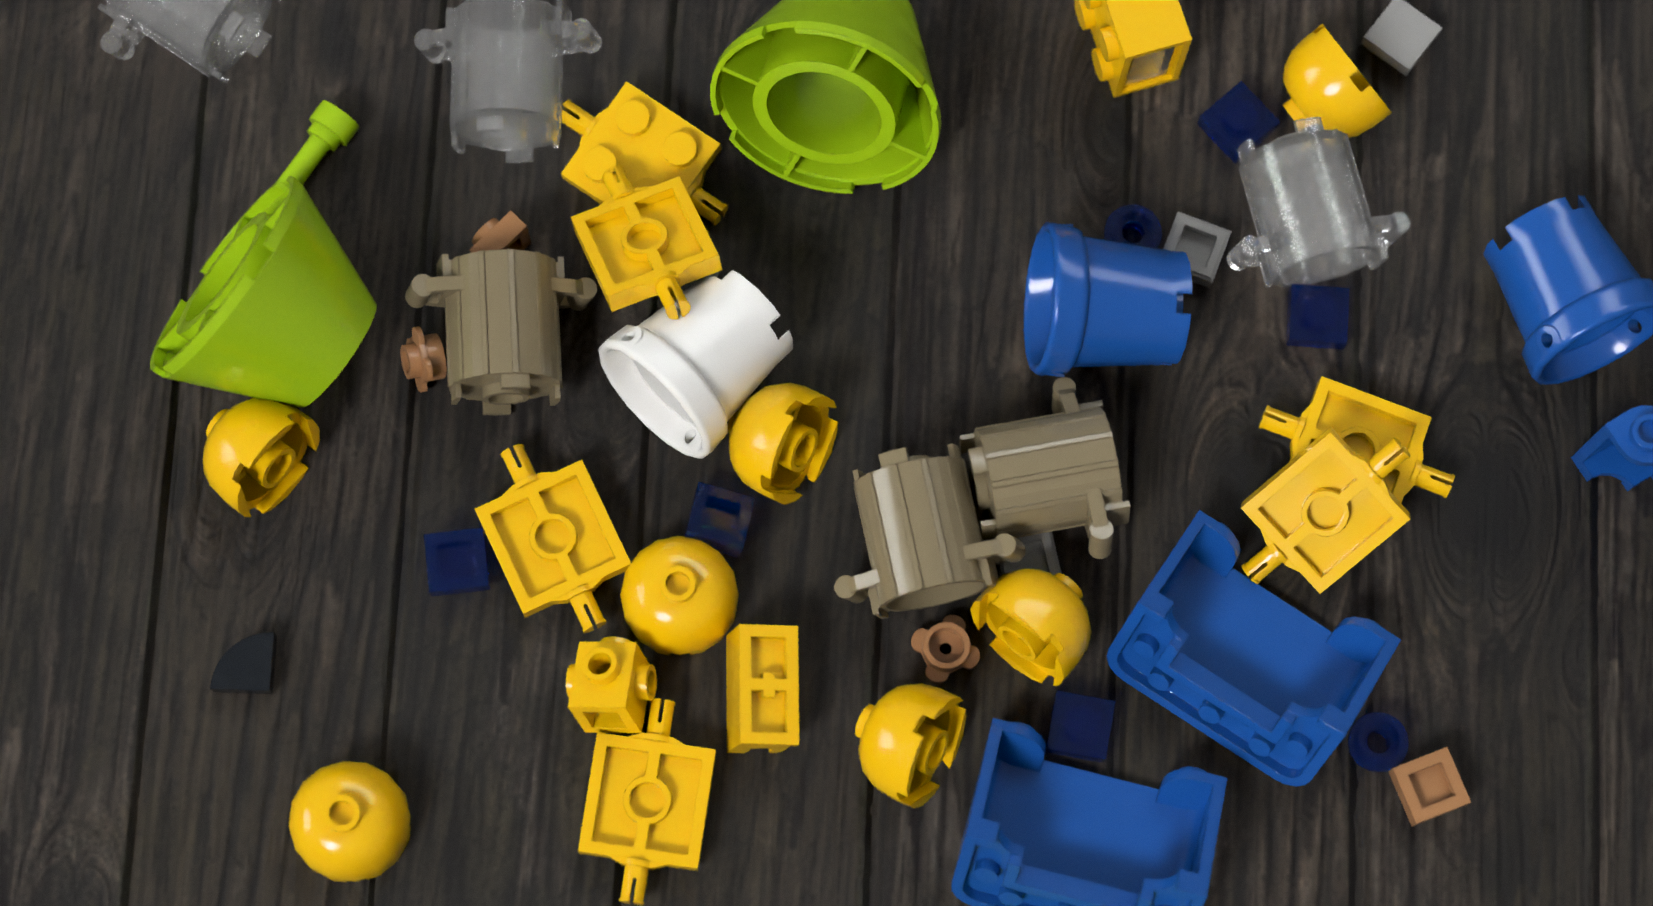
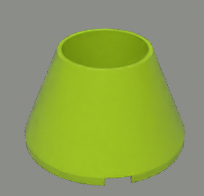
(831, 94)
(273, 307)

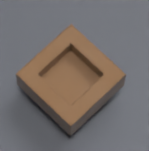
(502, 234)
(1429, 786)

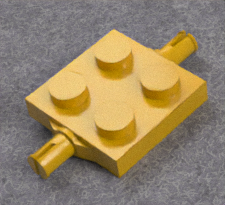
(644, 141)
(646, 243)
(1366, 427)
(1325, 510)
(553, 538)
(647, 801)

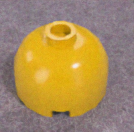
(1330, 87)
(781, 439)
(257, 453)
(679, 596)
(1036, 622)
(907, 740)
(350, 821)

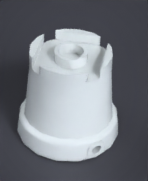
(697, 369)

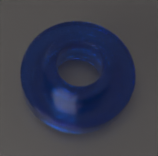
(1136, 217)
(1390, 729)

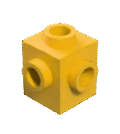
(610, 686)

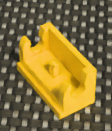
(762, 688)

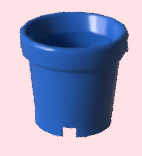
(1570, 291)
(1102, 303)

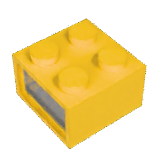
(1135, 41)

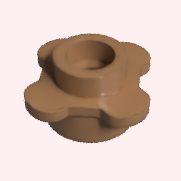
(423, 358)
(950, 632)

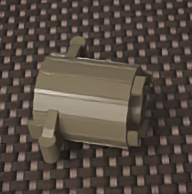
(502, 323)
(1048, 473)
(922, 535)

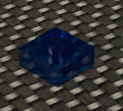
(1236, 119)
(1317, 316)
(720, 518)
(457, 562)
(1080, 726)

